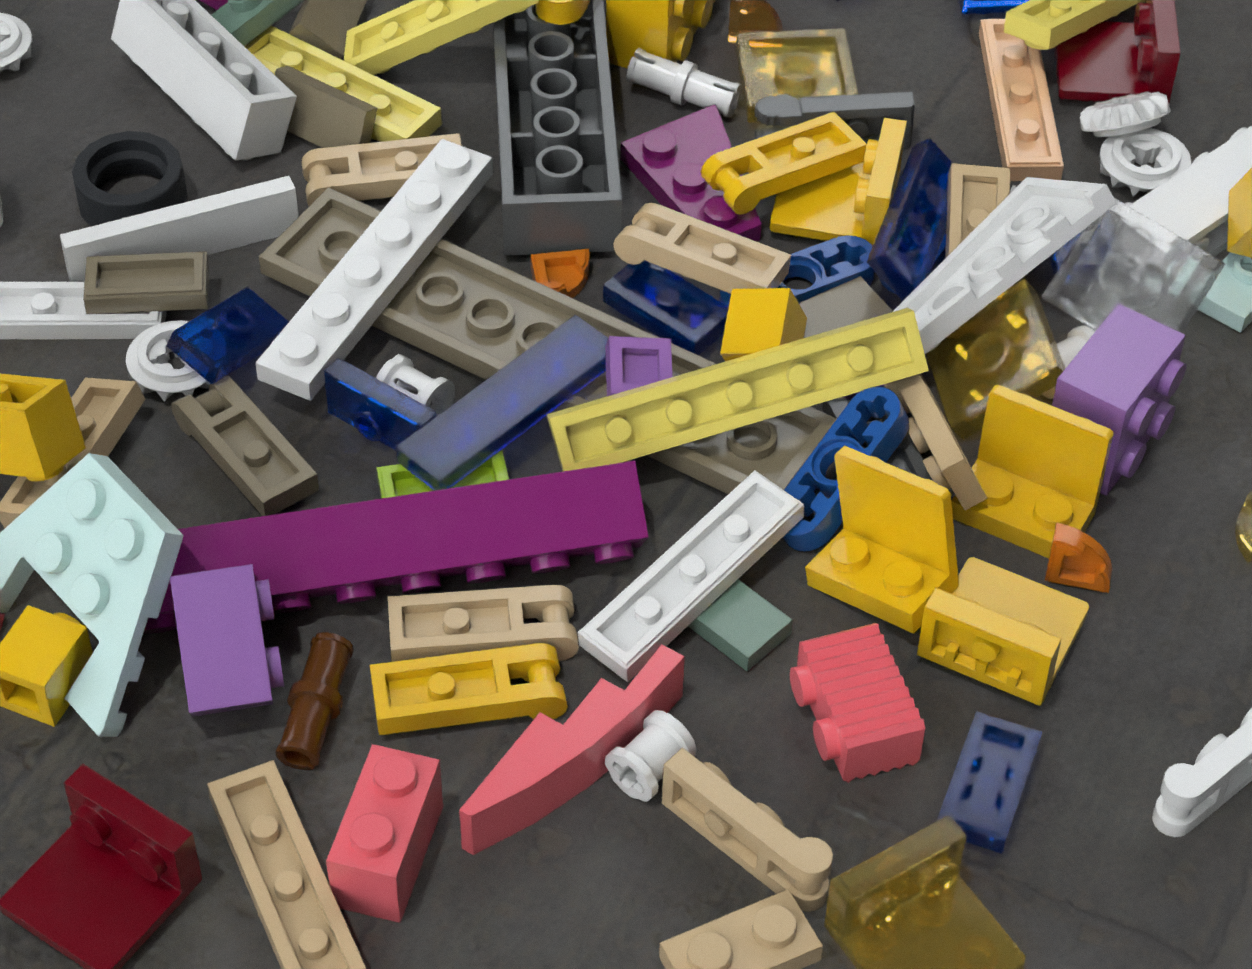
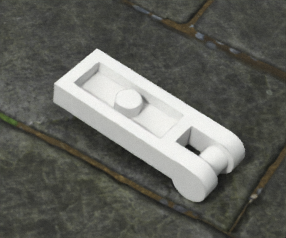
(1199, 789)

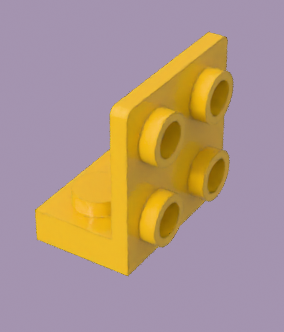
(847, 200)
(1035, 470)
(892, 541)
(1001, 629)

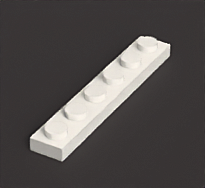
(374, 269)

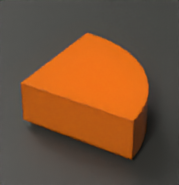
(562, 270)
(1078, 560)

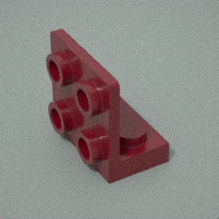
(1122, 56)
(105, 876)

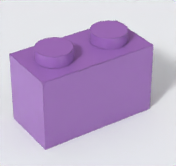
(224, 641)

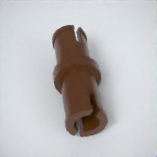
(314, 701)

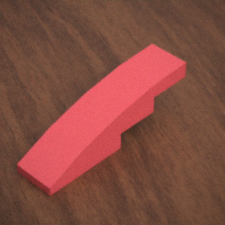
(559, 760)

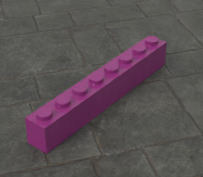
(423, 538)

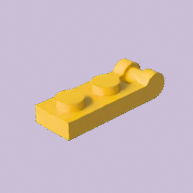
(783, 161)
(467, 688)

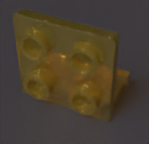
(916, 910)

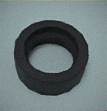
(123, 155)

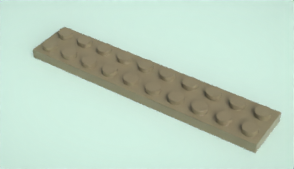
(491, 315)

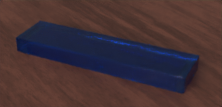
(505, 405)

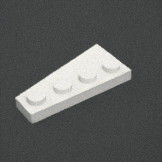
(1002, 250)

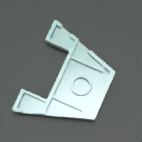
(108, 562)

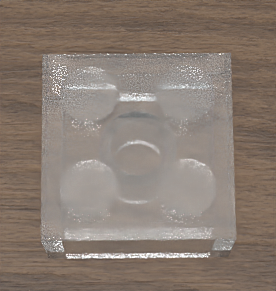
(1133, 264)

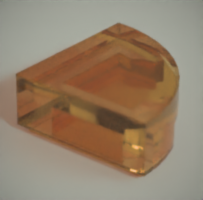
(752, 17)

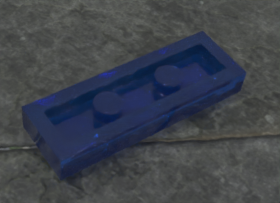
(913, 221)

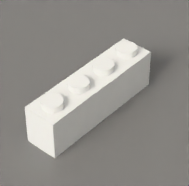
(207, 74)
(1198, 197)

